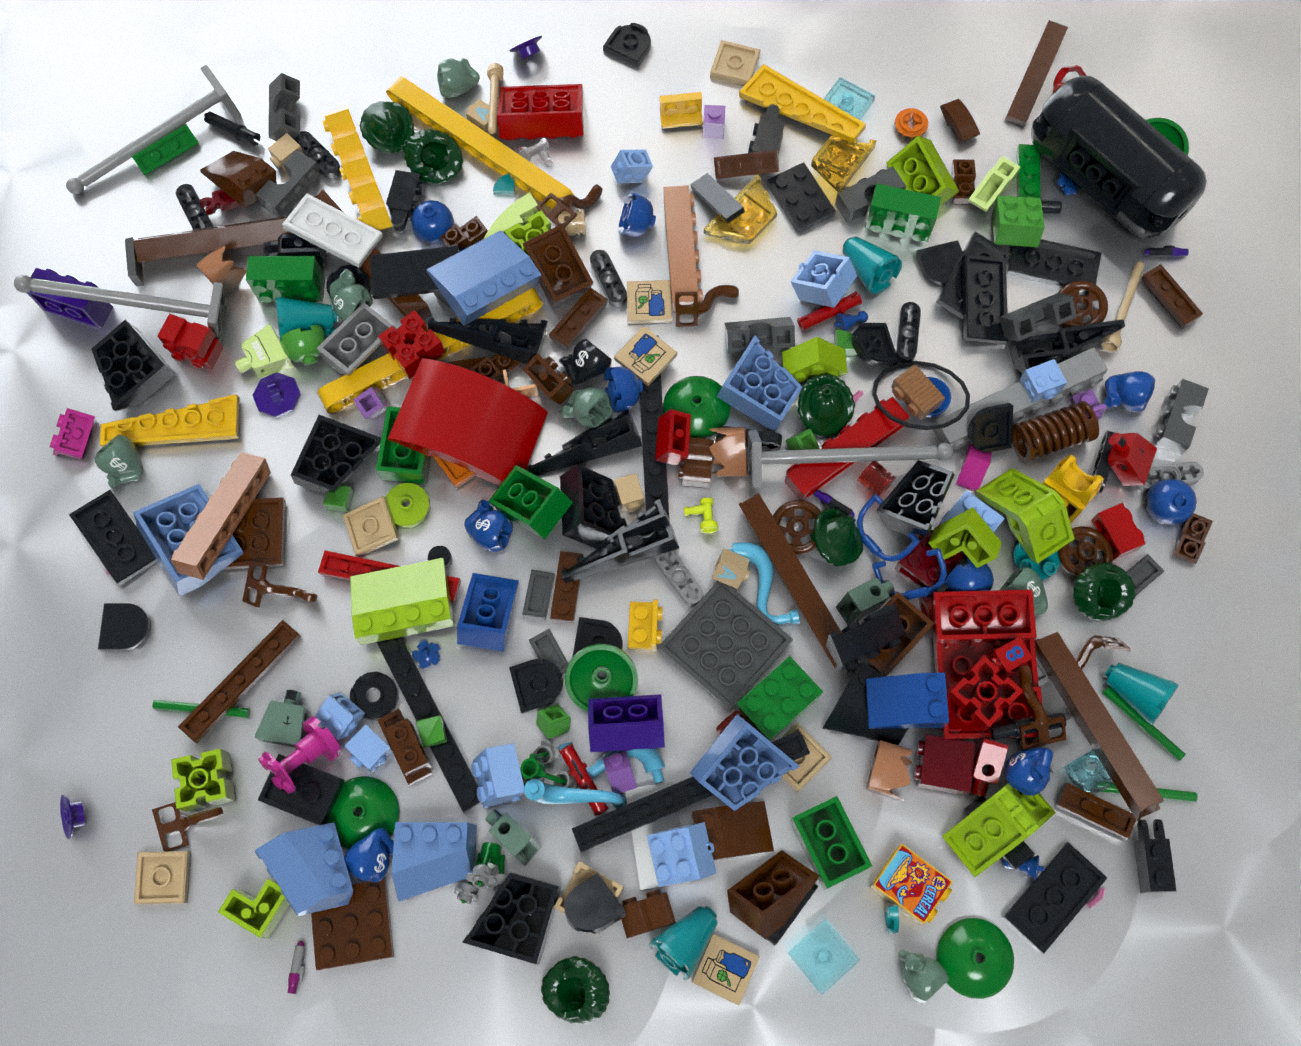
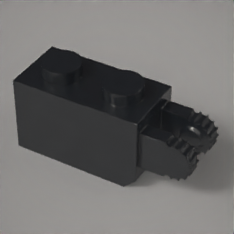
(768, 131)
(404, 198)
(294, 246)
(1154, 859)

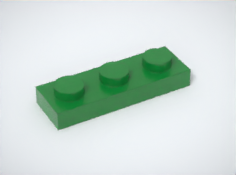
(164, 149)
(1029, 173)

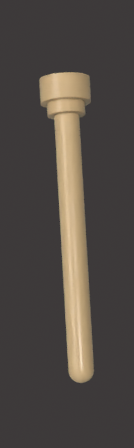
(495, 74)
(1113, 342)

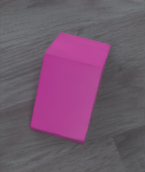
(973, 468)

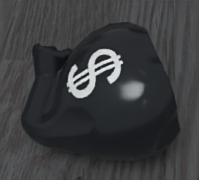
(585, 362)

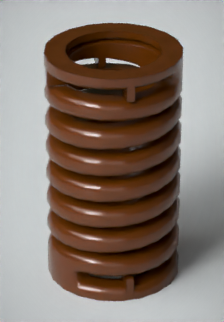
(1054, 423)

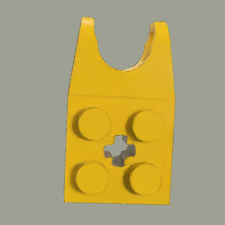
(1073, 485)

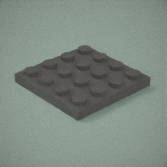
(725, 644)

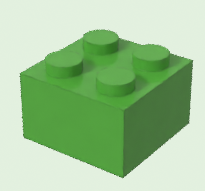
(1017, 221)

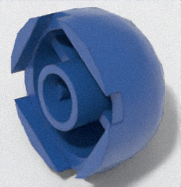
(636, 216)
(431, 221)
(622, 388)
(1171, 502)
(970, 578)

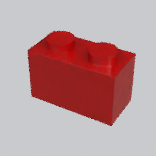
(673, 437)
(1119, 529)

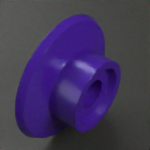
(527, 48)
(71, 815)

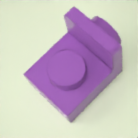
(1089, 397)

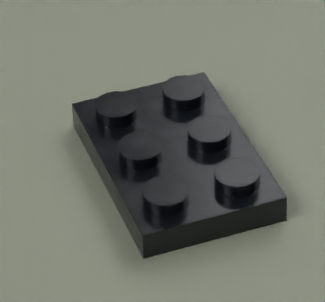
(801, 197)
(313, 794)

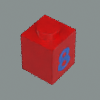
(1010, 656)

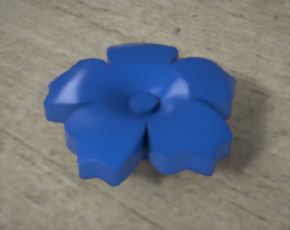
(1067, 184)
(426, 653)

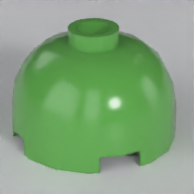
(302, 345)

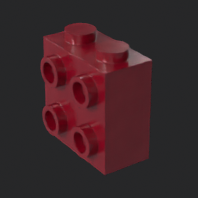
(923, 569)
(944, 764)

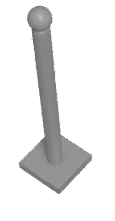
(76, 185)
(213, 312)
(757, 457)

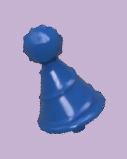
(845, 321)
(1030, 867)

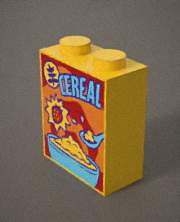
(912, 885)

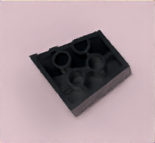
(130, 366)
(332, 455)
(851, 713)
(517, 919)

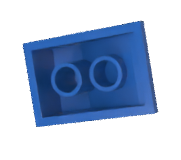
(487, 612)
(907, 701)

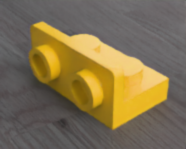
(681, 110)
(643, 625)

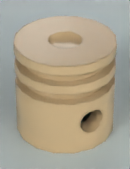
(577, 225)

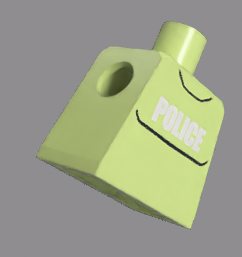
(263, 354)

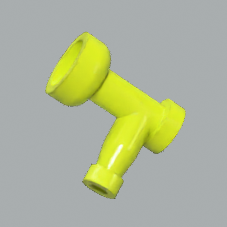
(705, 508)

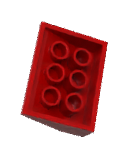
(540, 111)

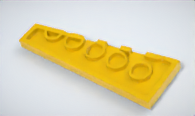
(800, 104)
(193, 423)

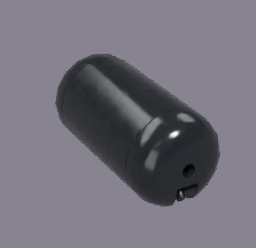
(1117, 157)

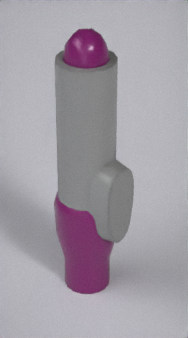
(297, 968)

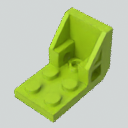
(1032, 510)
(997, 827)

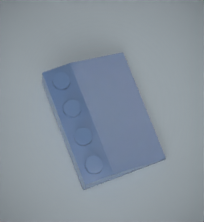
(484, 276)
(165, 527)

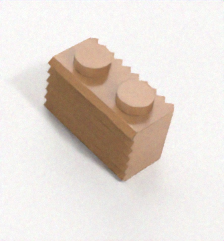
(917, 392)

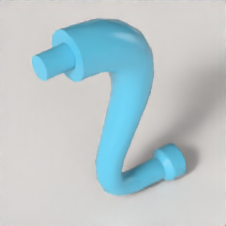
(764, 565)
(649, 758)
(552, 794)

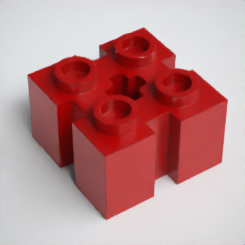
(190, 342)
(411, 343)
(1000, 693)

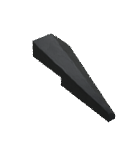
(511, 340)
(1059, 345)
(607, 439)
(643, 538)

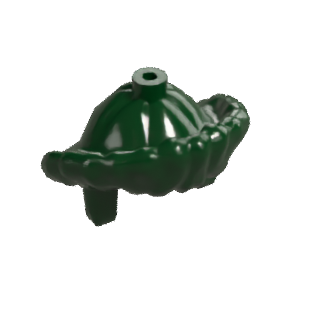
(386, 126)
(433, 156)
(825, 405)
(837, 537)
(1103, 591)
(575, 990)

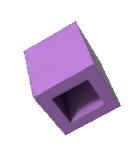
(714, 121)
(371, 403)
(619, 772)

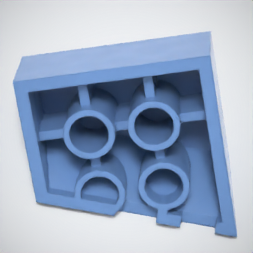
(760, 387)
(741, 764)
(431, 855)
(309, 868)

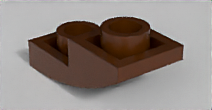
(961, 120)
(963, 176)
(466, 234)
(494, 367)
(1192, 538)

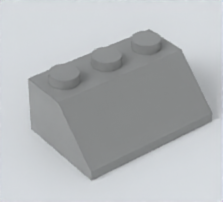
(353, 340)
(1066, 750)

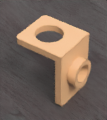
(528, 391)

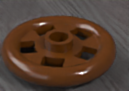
(1095, 294)
(810, 512)
(1091, 549)

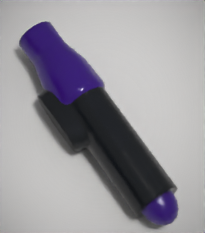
(1166, 251)
(829, 502)

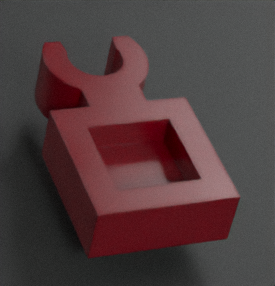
(219, 200)

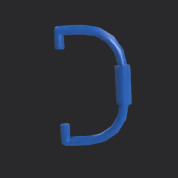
(871, 545)
(919, 592)

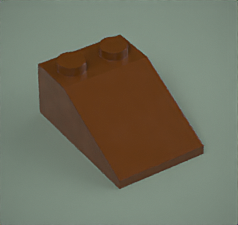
(240, 176)
(559, 264)
(916, 627)
(736, 832)
(771, 893)

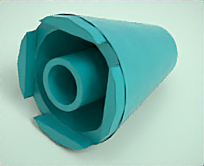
(872, 264)
(303, 314)
(1141, 690)
(685, 941)

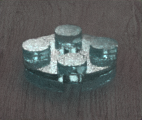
(1085, 779)

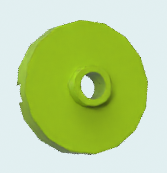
(417, 510)

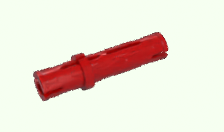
(824, 313)
(569, 754)

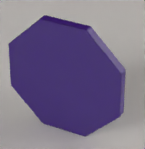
(276, 394)

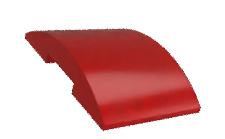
(468, 420)
(973, 627)

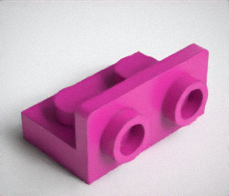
(73, 433)

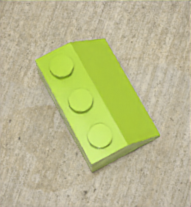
(923, 169)

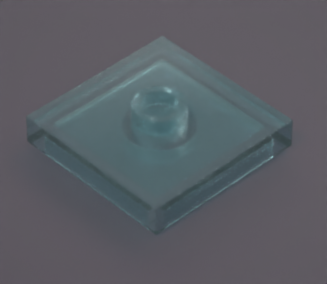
(850, 98)
(823, 956)

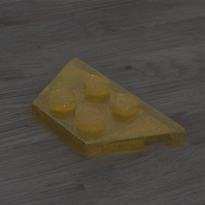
(840, 160)
(757, 215)

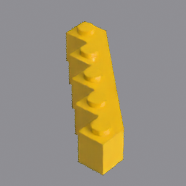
(356, 168)

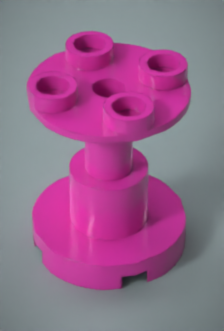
(313, 745)

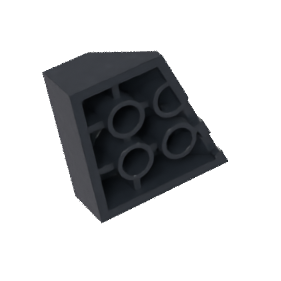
(916, 500)
(594, 506)
(865, 640)

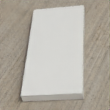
(332, 230)
(643, 857)

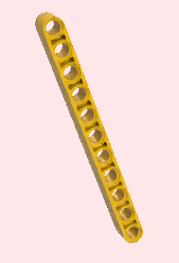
(476, 141)
(386, 371)

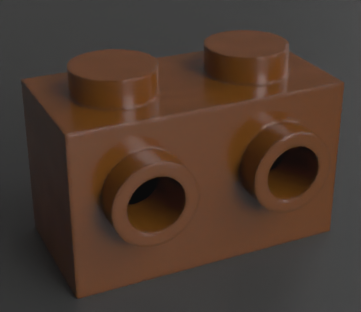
(548, 378)

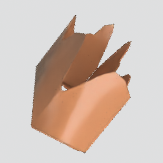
(221, 270)
(730, 451)
(889, 769)

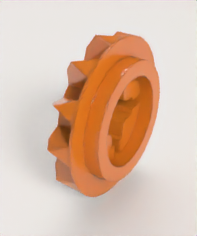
(919, 121)

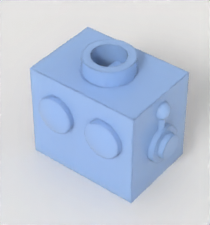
(631, 166)
(1043, 381)
(339, 715)
(367, 749)

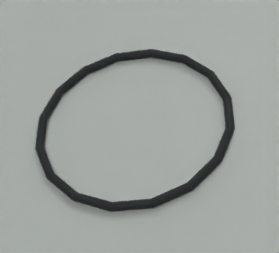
(915, 426)

